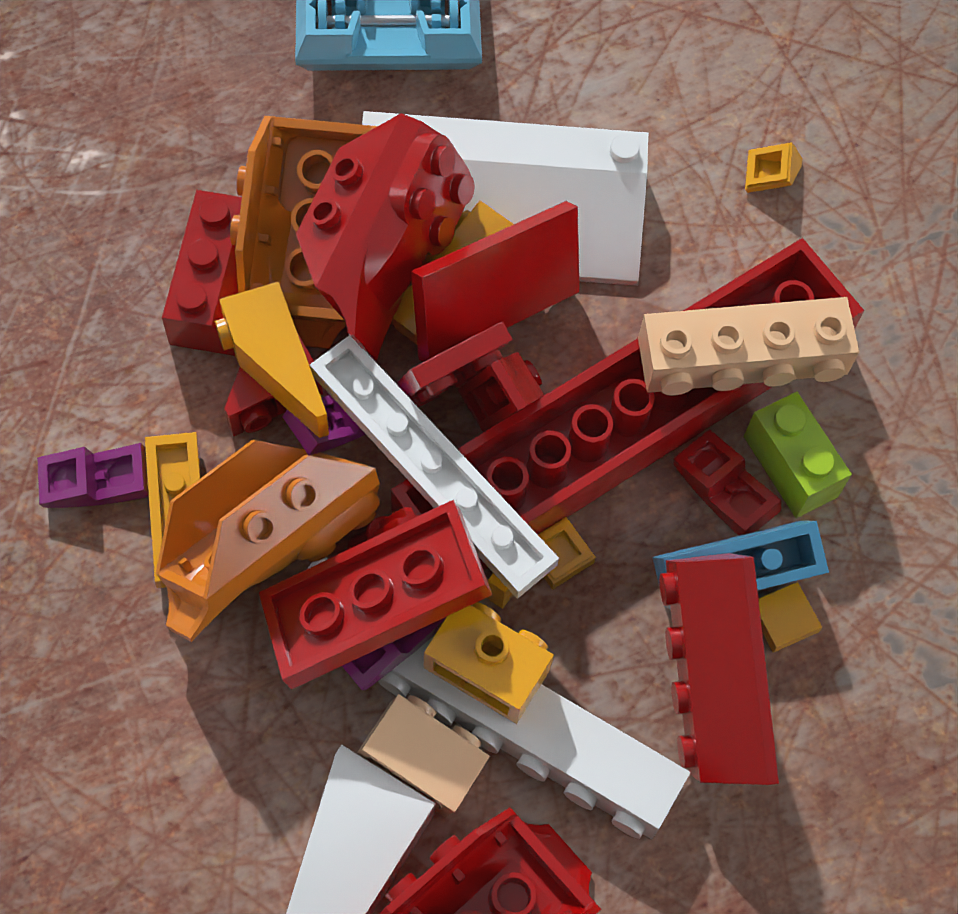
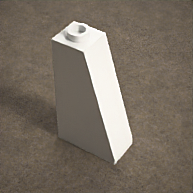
(358, 838)

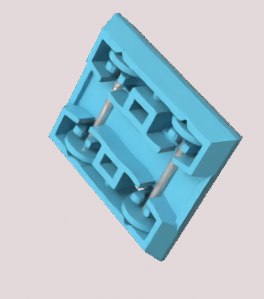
(388, 35)

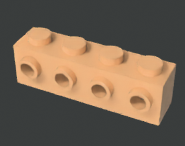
(747, 345)

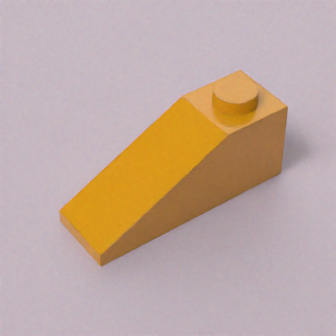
(270, 351)

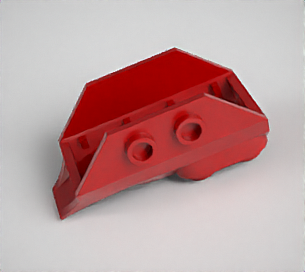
(377, 219)
(498, 871)

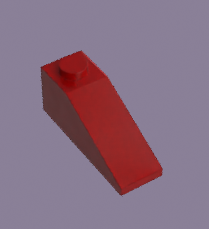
(501, 390)

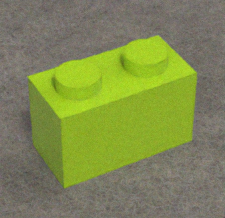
(797, 454)

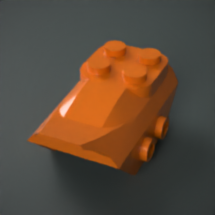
(276, 192)
(254, 521)

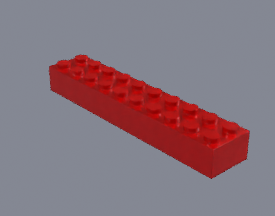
(607, 424)

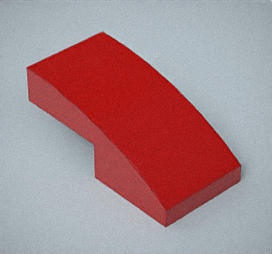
(725, 486)

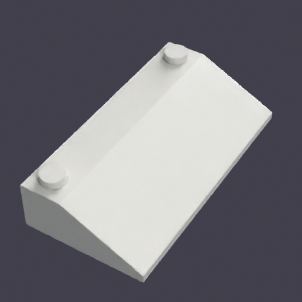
(538, 166)

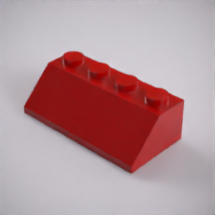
(719, 669)

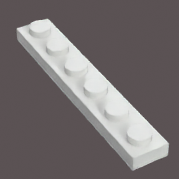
(433, 464)

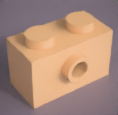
(425, 752)

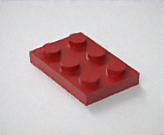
(454, 365)

